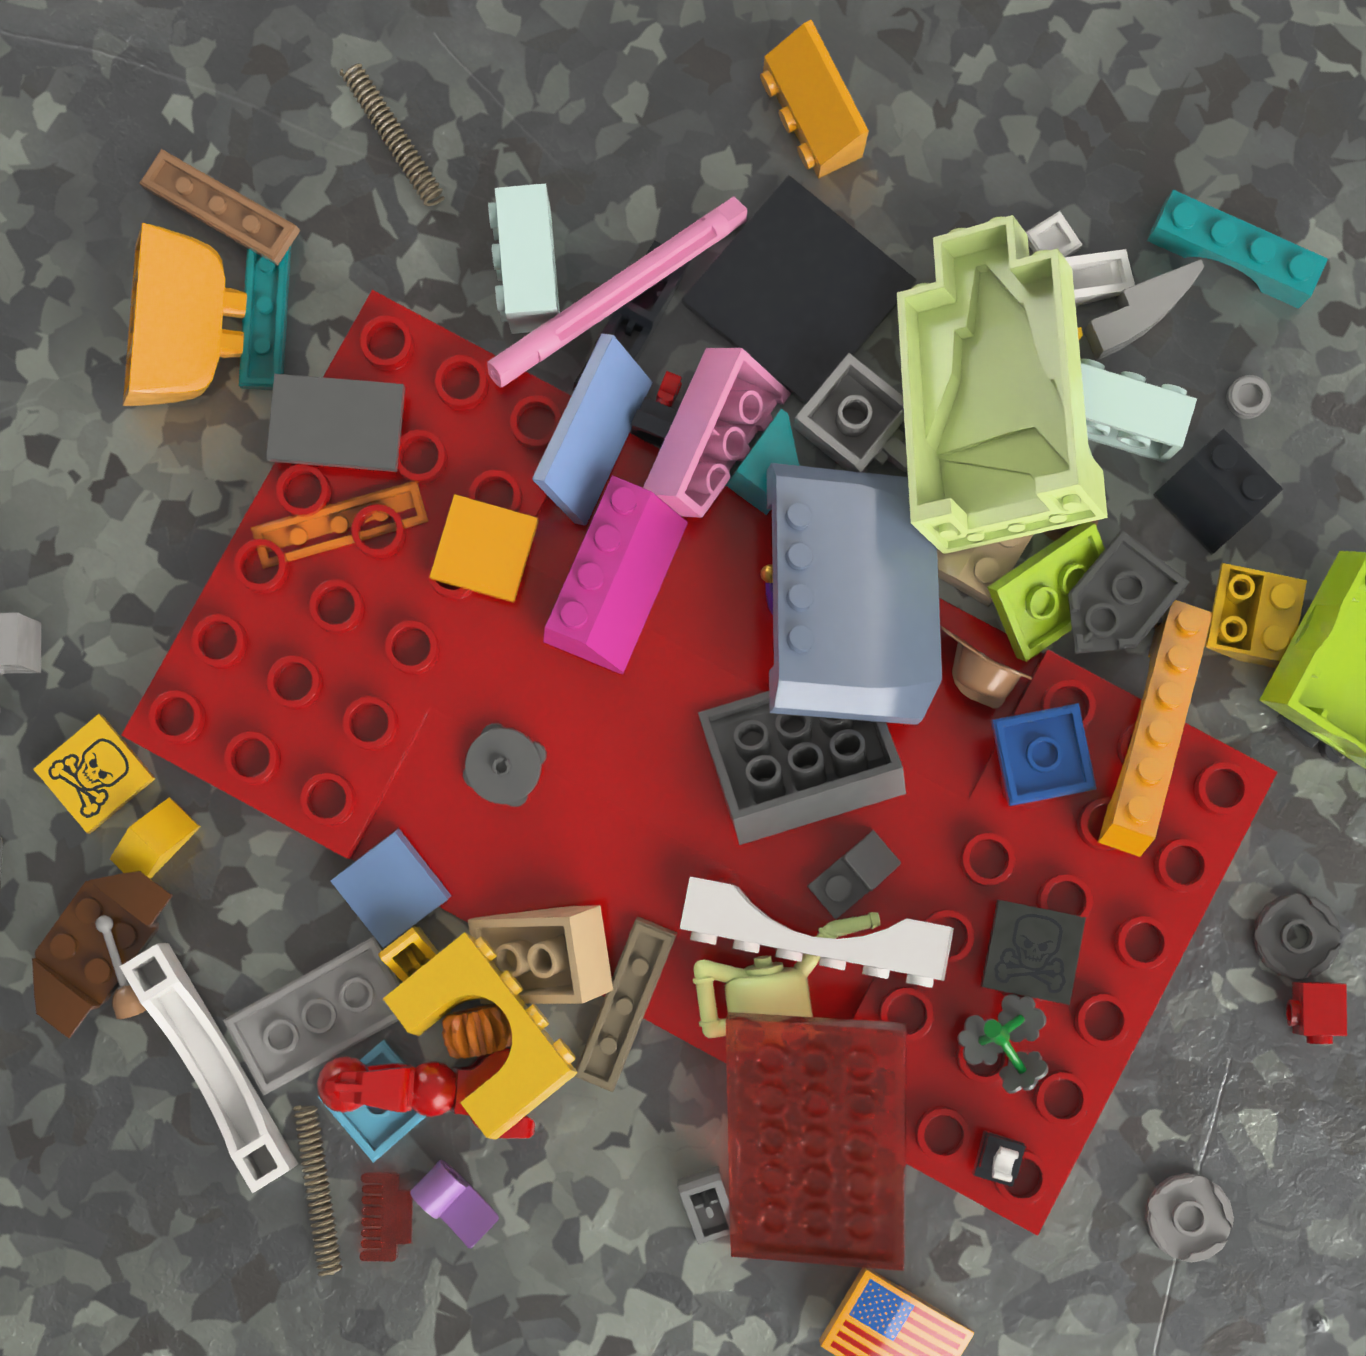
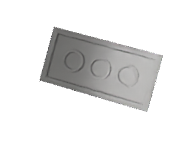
(315, 1016)

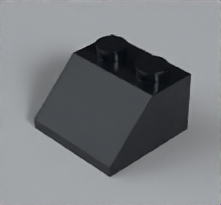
(1218, 491)

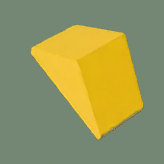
(154, 839)
(408, 953)

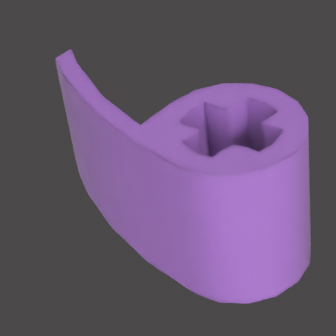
(456, 1202)

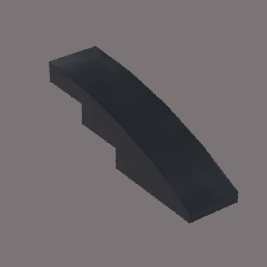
(638, 318)

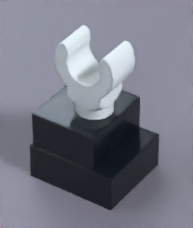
(998, 1158)

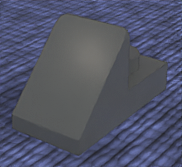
(854, 874)

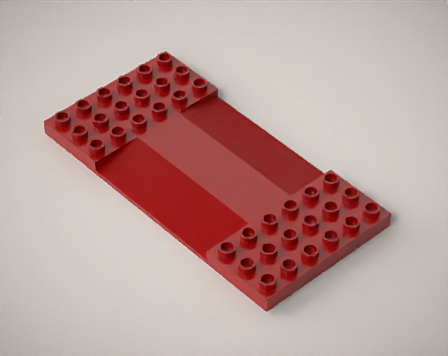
(359, 683)

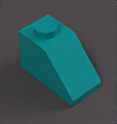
(773, 446)

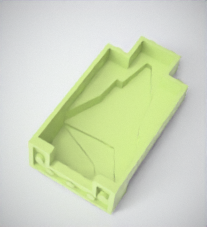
(995, 393)

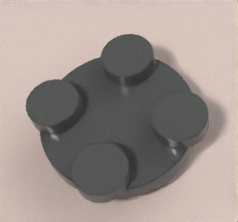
(504, 765)

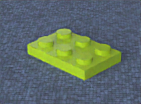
(1035, 593)

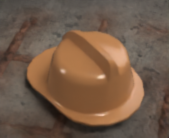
(980, 676)

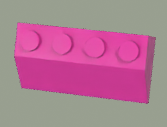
(615, 576)

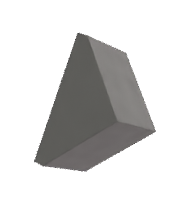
(706, 1204)

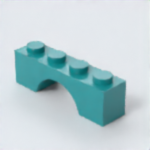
(1270, 261)

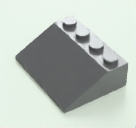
(796, 767)

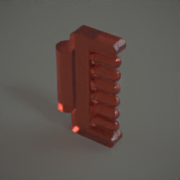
(395, 1216)

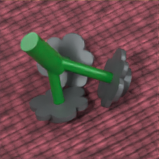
(987, 1038)

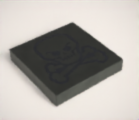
(1033, 952)

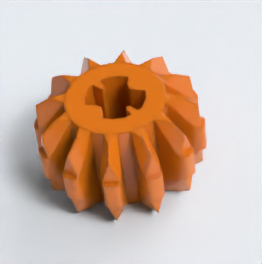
(476, 1031)

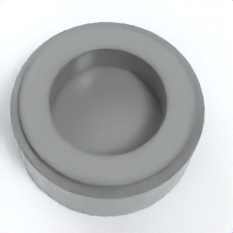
(1248, 396)

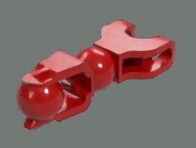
(399, 1087)

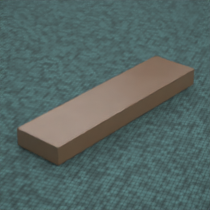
(219, 207)

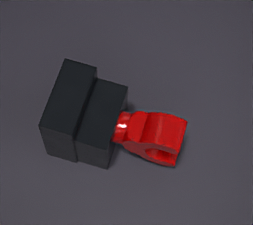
(656, 417)

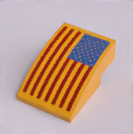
(891, 1321)

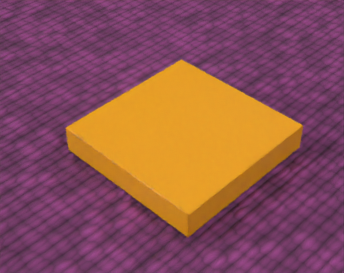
(484, 548)

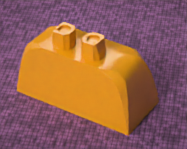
(177, 318)

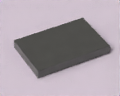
(335, 422)

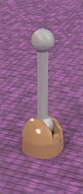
(125, 1001)

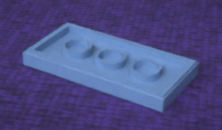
(592, 429)

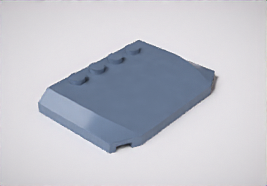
(851, 598)

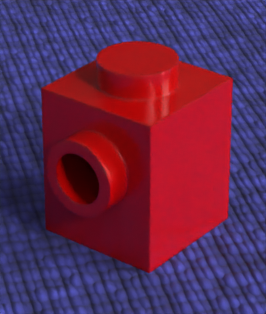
(1318, 1011)

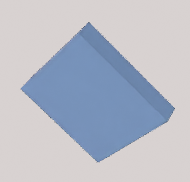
(391, 888)

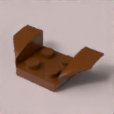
(73, 960)

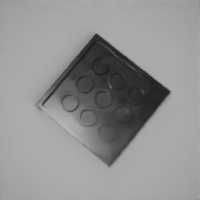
(798, 289)

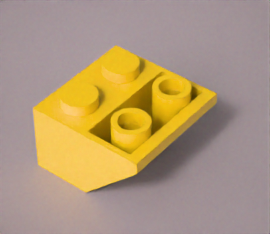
(1254, 614)

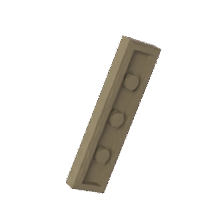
(626, 1004)

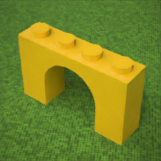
(535, 1061)

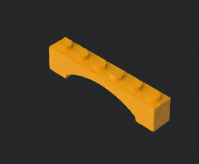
(1149, 763)

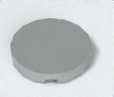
(1189, 1217)

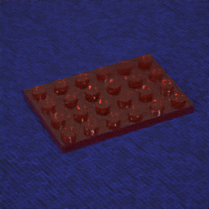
(817, 1140)

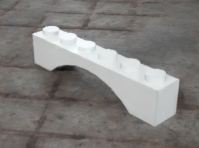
(906, 947)
(238, 1110)

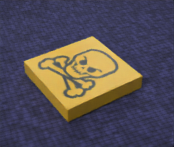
(94, 773)

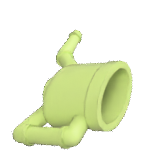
(767, 984)

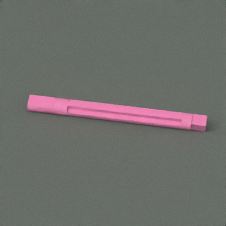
(616, 292)

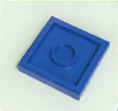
(1043, 754)

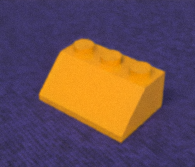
(814, 101)

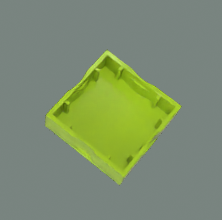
(1324, 667)

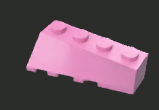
(712, 429)

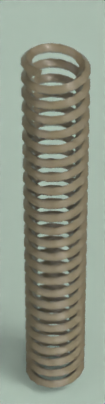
(399, 140)
(313, 1130)

